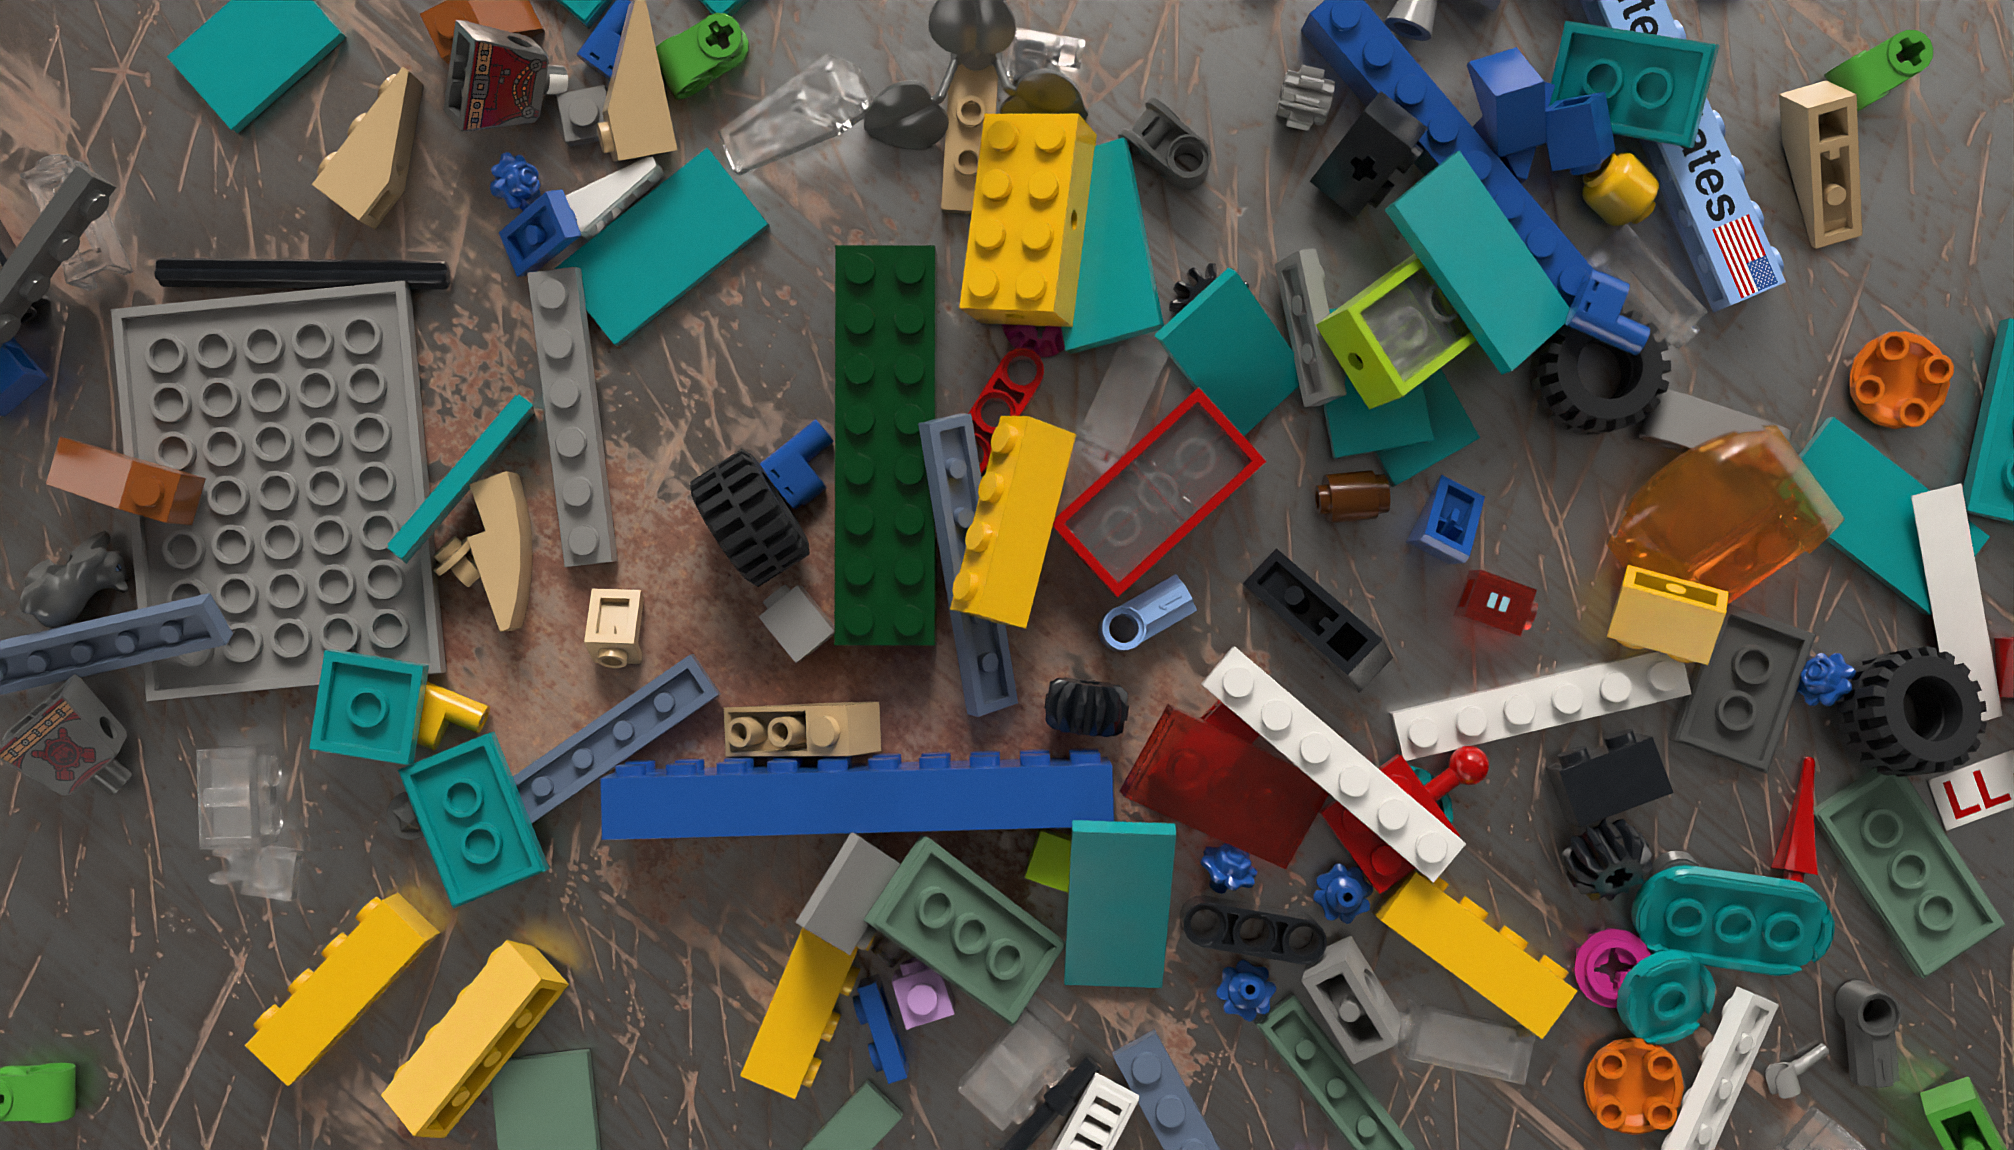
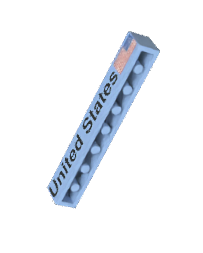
(1702, 182)

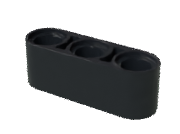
(1271, 944)

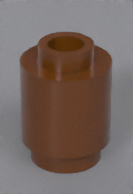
(1352, 496)

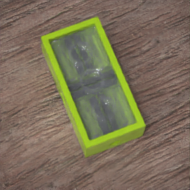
(1395, 333)

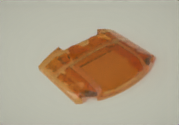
(1726, 513)

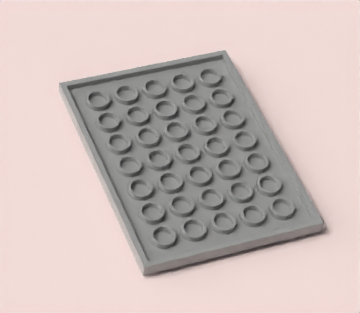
(310, 467)

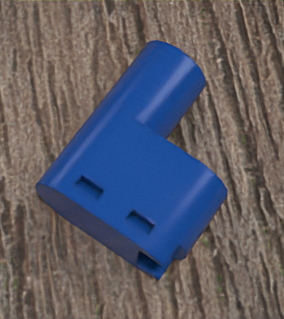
(602, 45)
(1598, 311)
(790, 468)

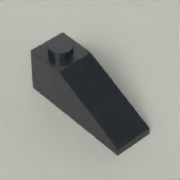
(1319, 620)

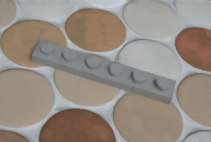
(572, 416)

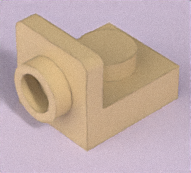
(614, 627)

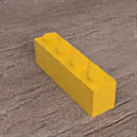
(1012, 520)
(1475, 952)
(341, 988)
(801, 1015)
(474, 1039)

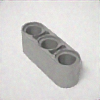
(1688, 421)

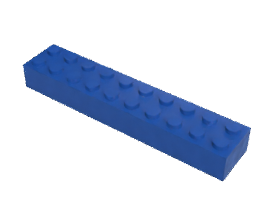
(855, 797)

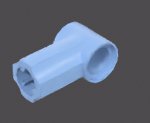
(1149, 613)

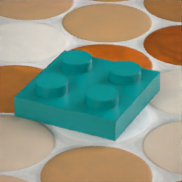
(369, 707)

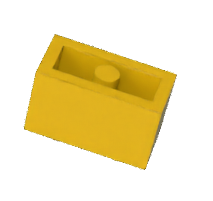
(1668, 615)

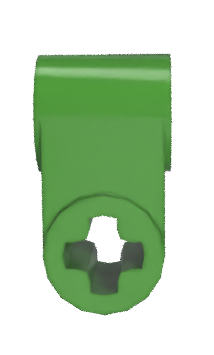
(696, 59)
(1878, 70)
(38, 1092)

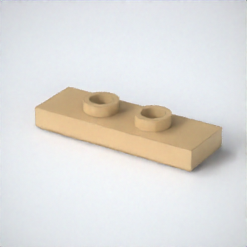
(968, 100)

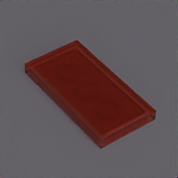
(1224, 787)

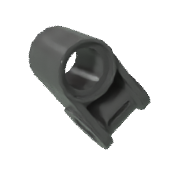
(1161, 138)

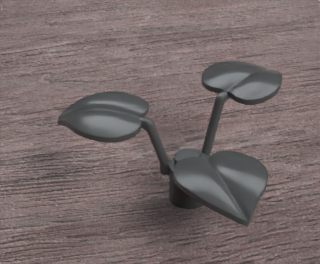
(975, 37)

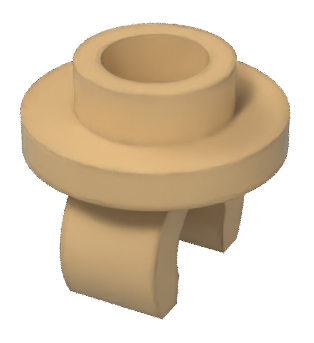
(455, 556)

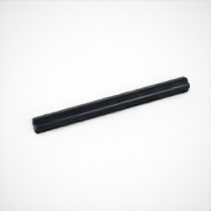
(299, 273)

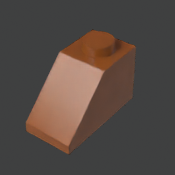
(507, 15)

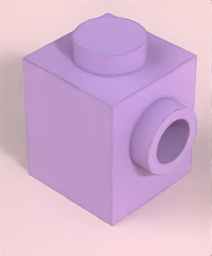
(922, 993)

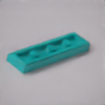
(456, 482)

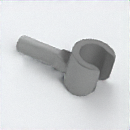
(1783, 1076)

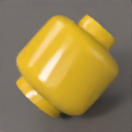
(1621, 190)

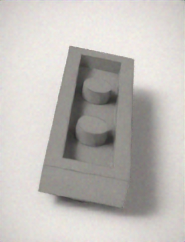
(1304, 305)

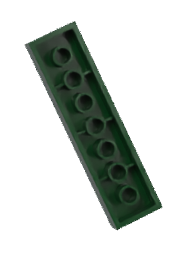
(881, 479)

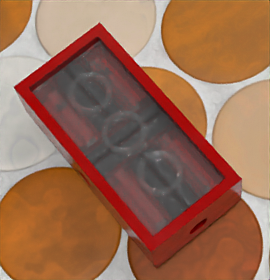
(1157, 492)

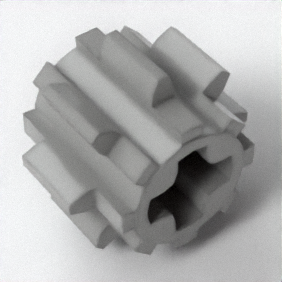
(1305, 97)

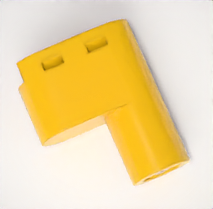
(445, 706)

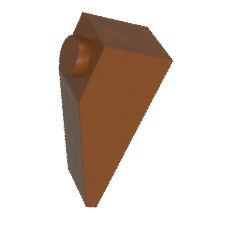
(125, 482)

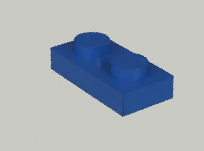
(540, 232)
(887, 1049)

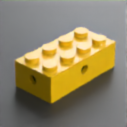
(1028, 219)

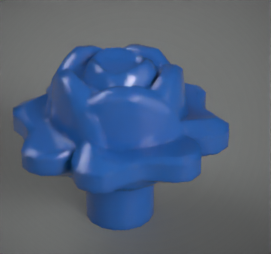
(515, 181)
(1825, 679)
(1228, 868)
(1343, 893)
(1246, 990)

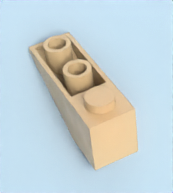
(374, 160)
(803, 729)

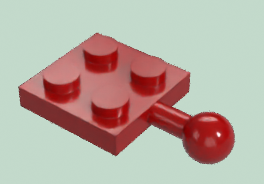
(1372, 854)

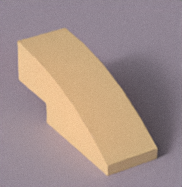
(505, 547)

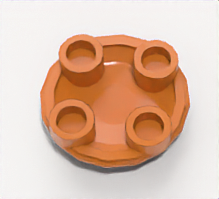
(1900, 380)
(1634, 1086)

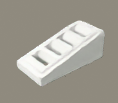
(609, 197)
(1107, 1139)

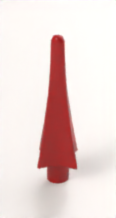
(1797, 847)

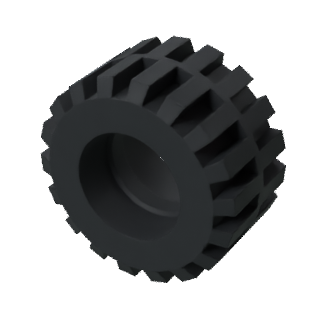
(1577, 406)
(749, 518)
(1945, 706)

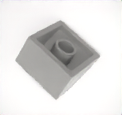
(848, 894)

